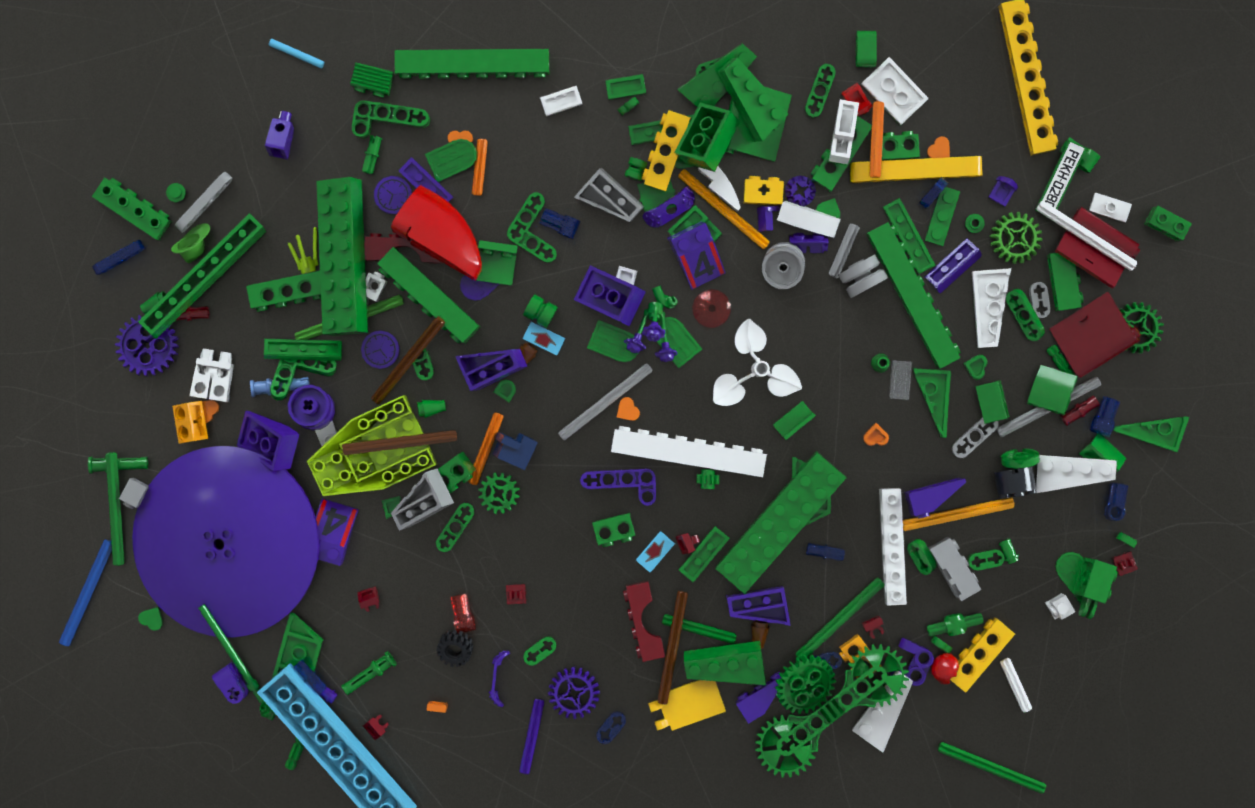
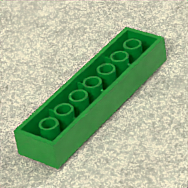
(342, 256)
(780, 522)

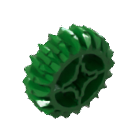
(1142, 325)

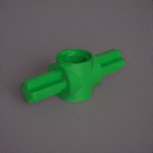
(955, 624)

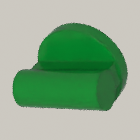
(266, 711)

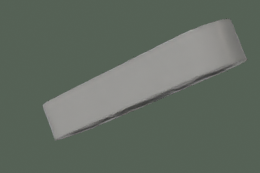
(967, 449)

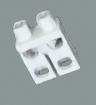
(211, 377)

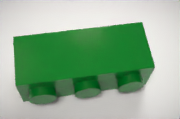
(1064, 283)

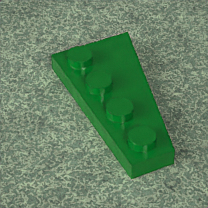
(707, 86)

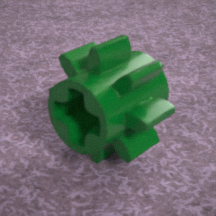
(707, 479)

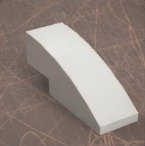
(843, 132)
(721, 187)
(808, 219)

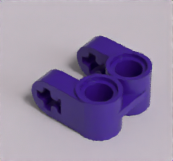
(915, 664)
(229, 681)

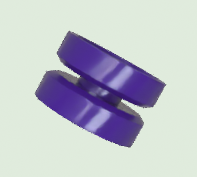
(322, 407)

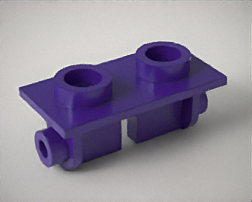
(815, 242)

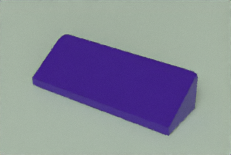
(953, 265)

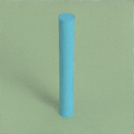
(296, 53)

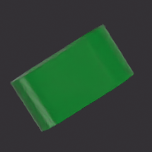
(866, 48)
(418, 369)

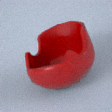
(944, 668)

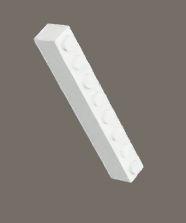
(688, 452)

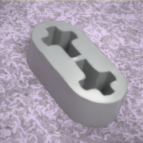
(1044, 298)

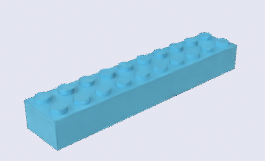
(331, 742)

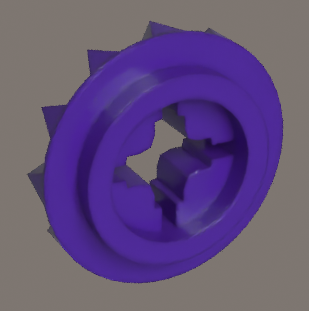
(791, 188)

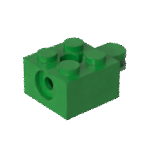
(1094, 585)

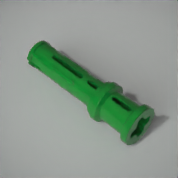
(99, 464)
(376, 668)

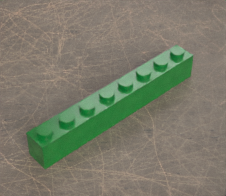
(472, 62)
(202, 276)
(913, 296)

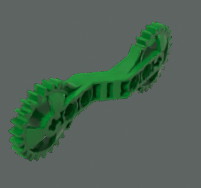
(831, 711)

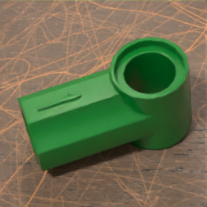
(1088, 160)

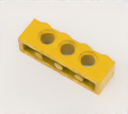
(661, 181)
(990, 651)

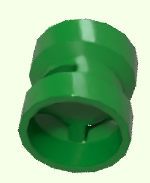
(634, 173)

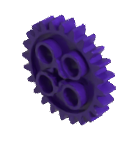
(158, 359)

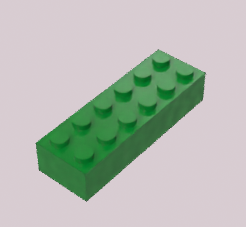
(426, 293)

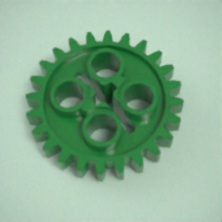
(803, 690)

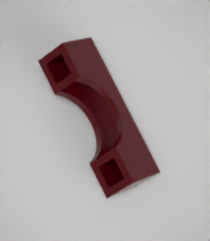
(377, 247)
(650, 645)

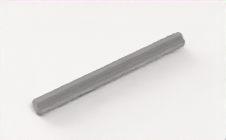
(605, 401)
(1038, 412)

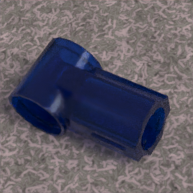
(564, 225)
(1104, 422)
(1116, 499)

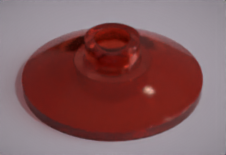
(708, 318)

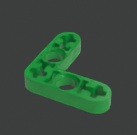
(526, 235)
(292, 365)

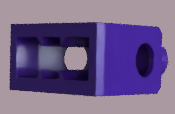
(280, 136)

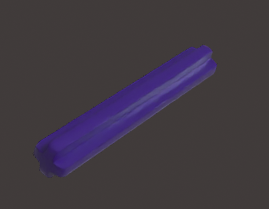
(531, 736)

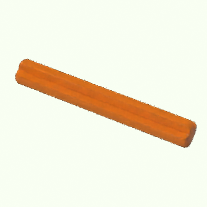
(876, 139)
(486, 447)

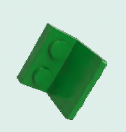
(497, 262)

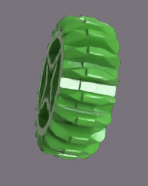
(1009, 233)

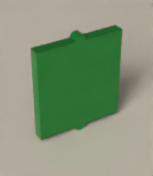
(654, 197)

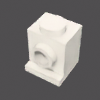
(370, 279)
(1060, 606)

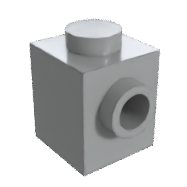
(133, 493)

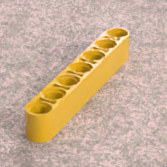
(919, 169)

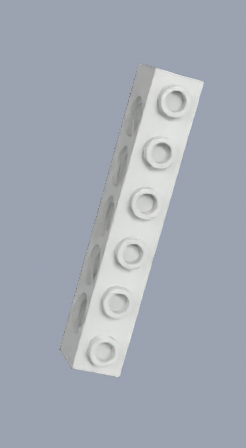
(892, 546)

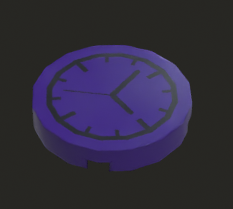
(391, 194)
(380, 349)

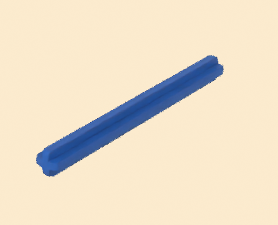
(86, 593)

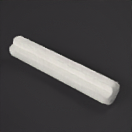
(1016, 685)

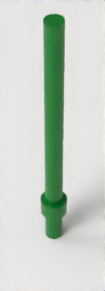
(252, 684)

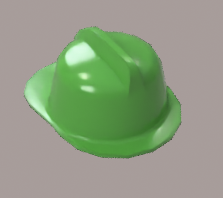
(192, 244)

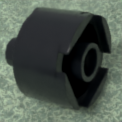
(1015, 482)

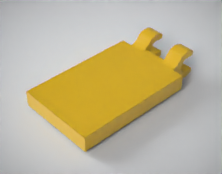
(689, 704)

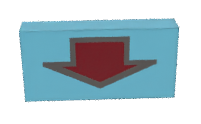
(544, 338)
(655, 551)

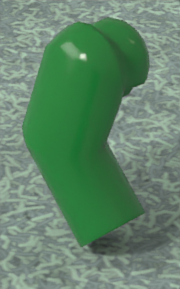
(667, 301)

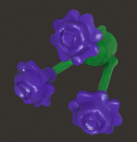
(653, 333)

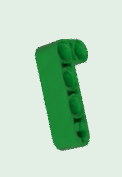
(391, 118)

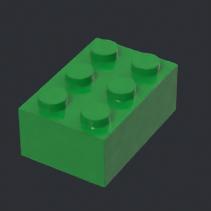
(707, 137)

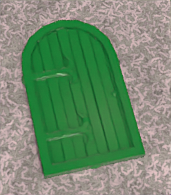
(451, 158)
(679, 340)
(610, 342)
(1068, 570)

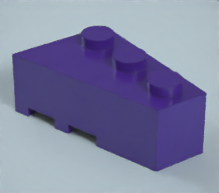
(489, 367)
(760, 605)

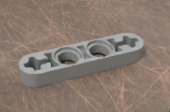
(203, 202)

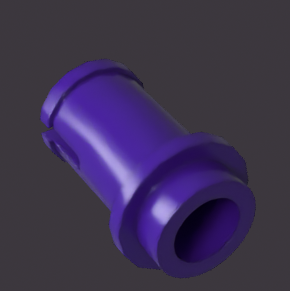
(328, 695)

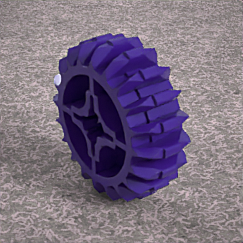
(568, 677)

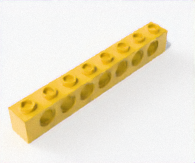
(1023, 87)

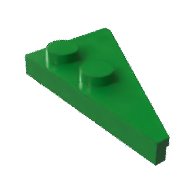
(935, 390)
(1162, 433)

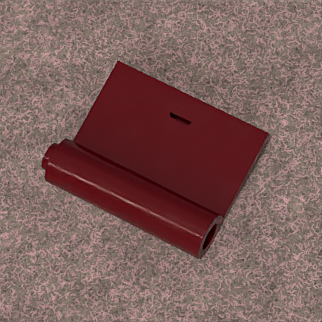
(1090, 258)
(1095, 338)

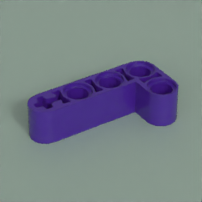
(618, 483)

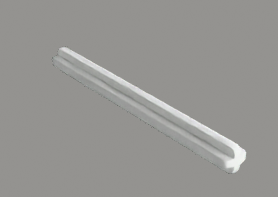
(1086, 235)

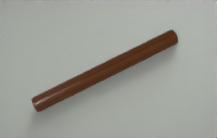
(408, 360)
(399, 442)
(672, 647)

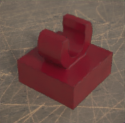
(686, 542)
(1125, 563)
(516, 594)
(368, 598)
(872, 624)
(374, 728)

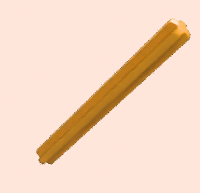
(724, 209)
(959, 513)

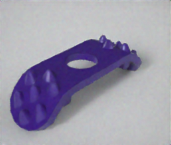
(659, 216)
(493, 693)

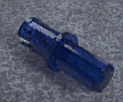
(825, 552)
(310, 676)

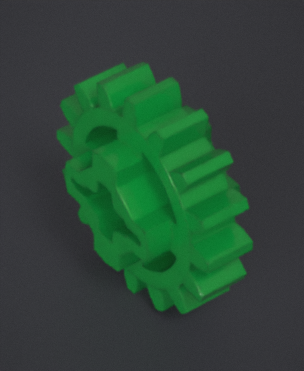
(505, 503)

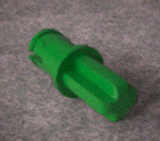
(371, 154)

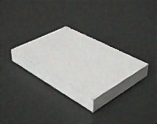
(896, 90)

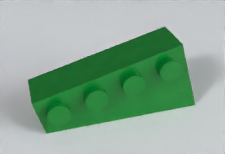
(751, 98)
(727, 663)

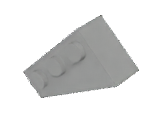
(607, 194)
(423, 501)
(954, 568)

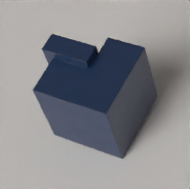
(514, 451)

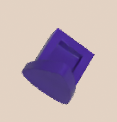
(1003, 190)
(765, 217)

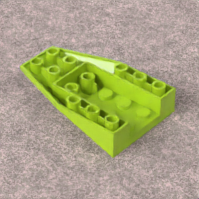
(371, 470)

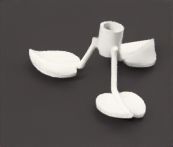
(781, 382)

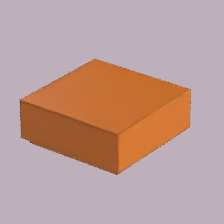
(437, 706)

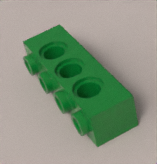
(829, 180)
(257, 291)

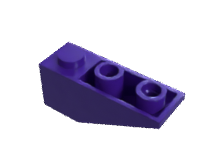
(758, 701)

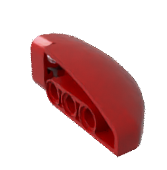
(438, 231)

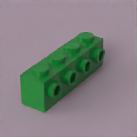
(131, 208)

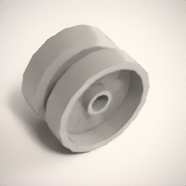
(785, 254)
(862, 275)

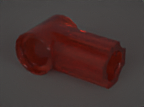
(463, 618)

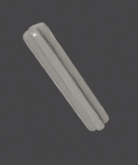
(844, 250)

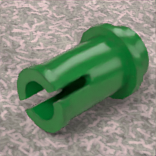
(1009, 551)

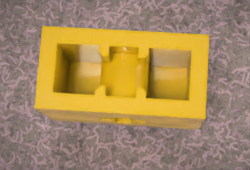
(753, 196)

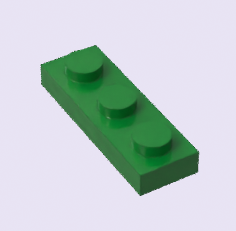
(942, 216)
(704, 554)

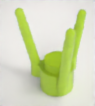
(306, 264)

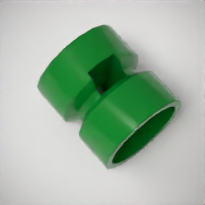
(539, 310)

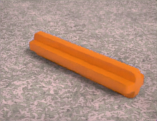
(479, 168)

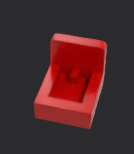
(857, 95)

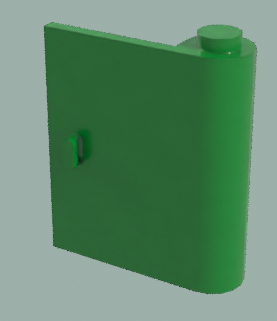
(742, 138)

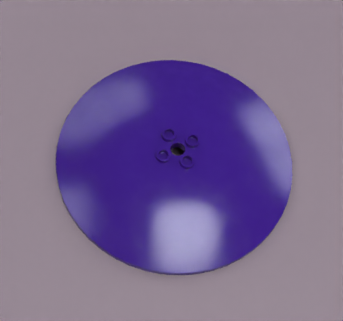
(265, 534)

